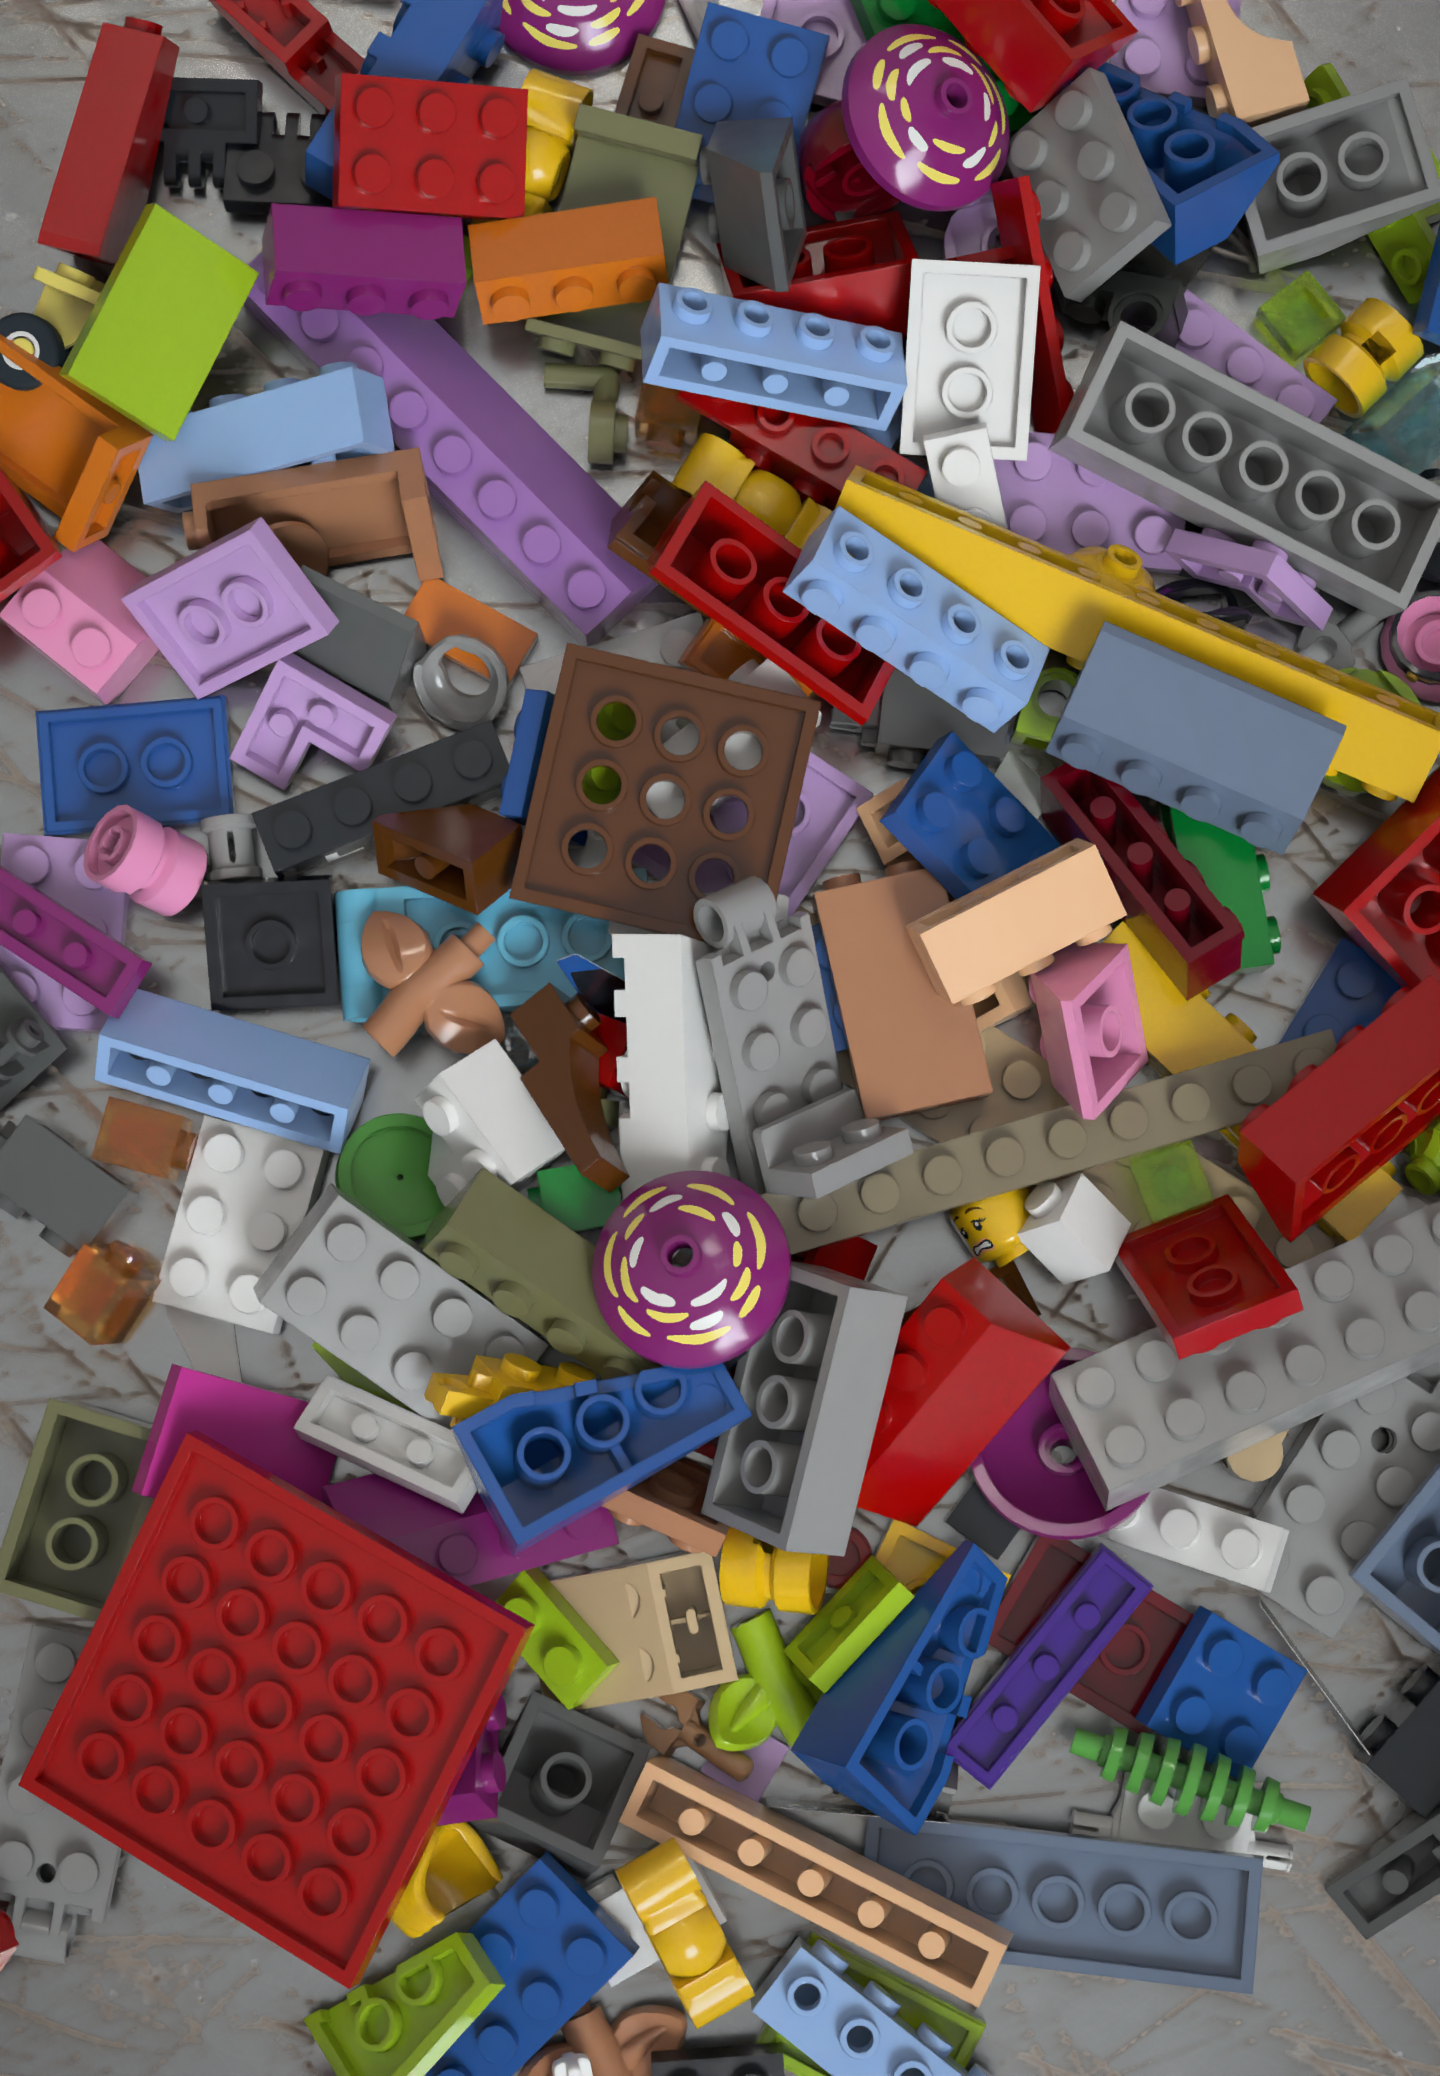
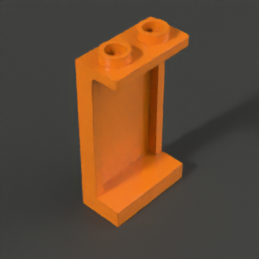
(67, 449)

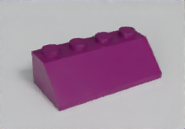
(457, 1543)

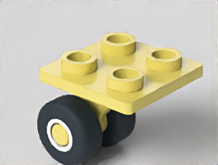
(53, 326)

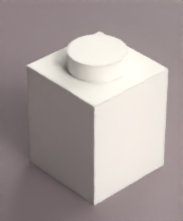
(1073, 1228)

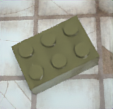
(75, 1509)

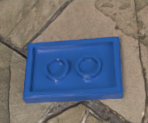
(145, 755)

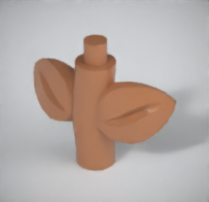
(428, 986)
(617, 2048)

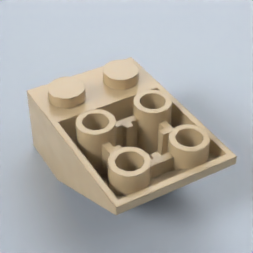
(658, 1621)

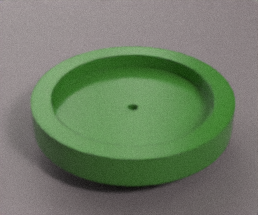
(374, 1159)

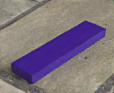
(1046, 1665)

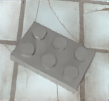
(1089, 185)

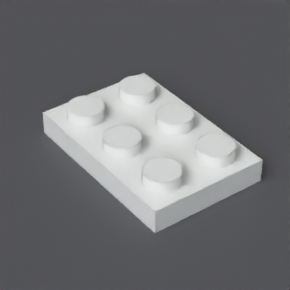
(970, 352)
(234, 1218)

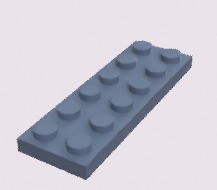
(1092, 1899)

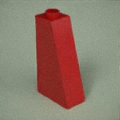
(111, 143)

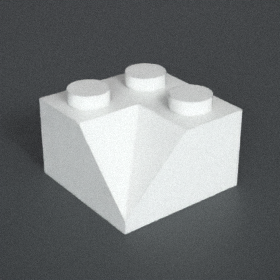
(487, 1121)

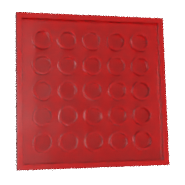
(275, 1707)

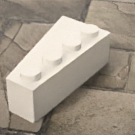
(669, 1062)

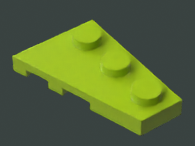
(411, 2014)

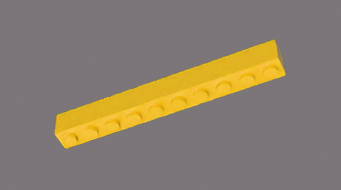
(1063, 606)

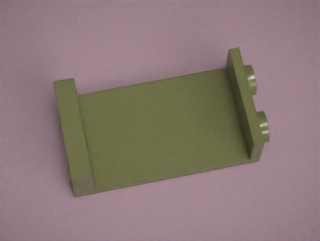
(612, 163)

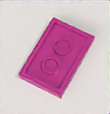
(239, 1417)

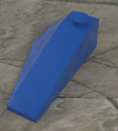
(578, 1446)

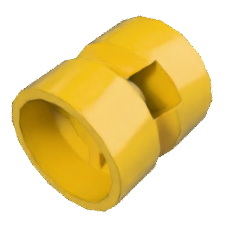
(1372, 350)
(760, 1572)

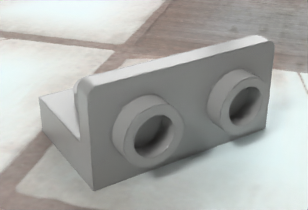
(826, 1147)

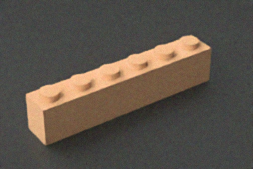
(818, 1878)

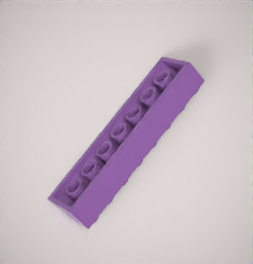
(480, 458)

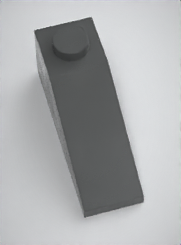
(1391, 1875)

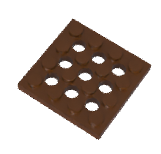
(656, 695)

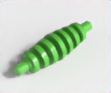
(1190, 1779)

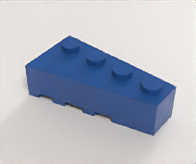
(427, 43)

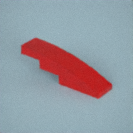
(295, 43)

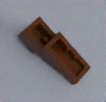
(568, 1080)

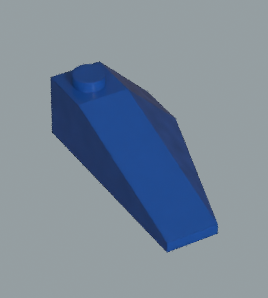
(1199, 164)
(893, 1711)

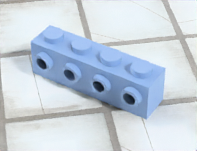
(772, 357)
(282, 428)
(916, 628)
(233, 1070)
(846, 2025)

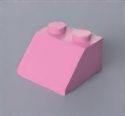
(80, 622)
(1089, 1024)

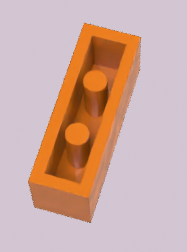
(567, 260)

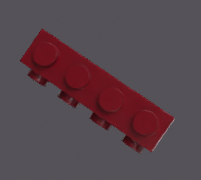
(1160, 890)

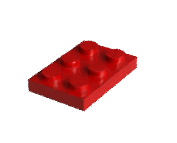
(429, 147)
(1206, 1277)

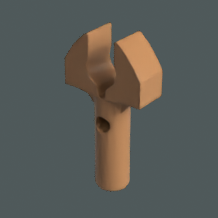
(694, 1736)

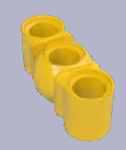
(550, 136)
(755, 490)
(684, 1932)

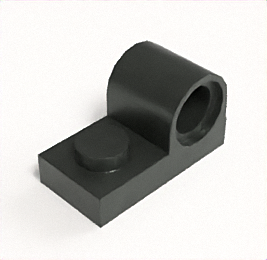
(1134, 300)

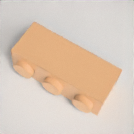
(1017, 922)

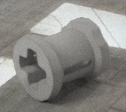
(239, 829)

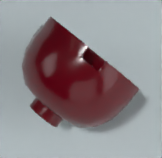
(833, 173)

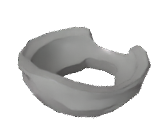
(445, 701)

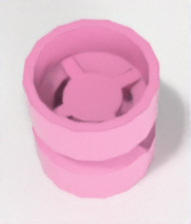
(145, 860)

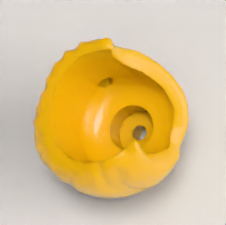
(447, 1877)

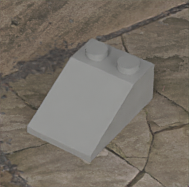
(1341, 175)

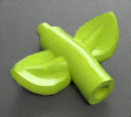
(766, 1696)

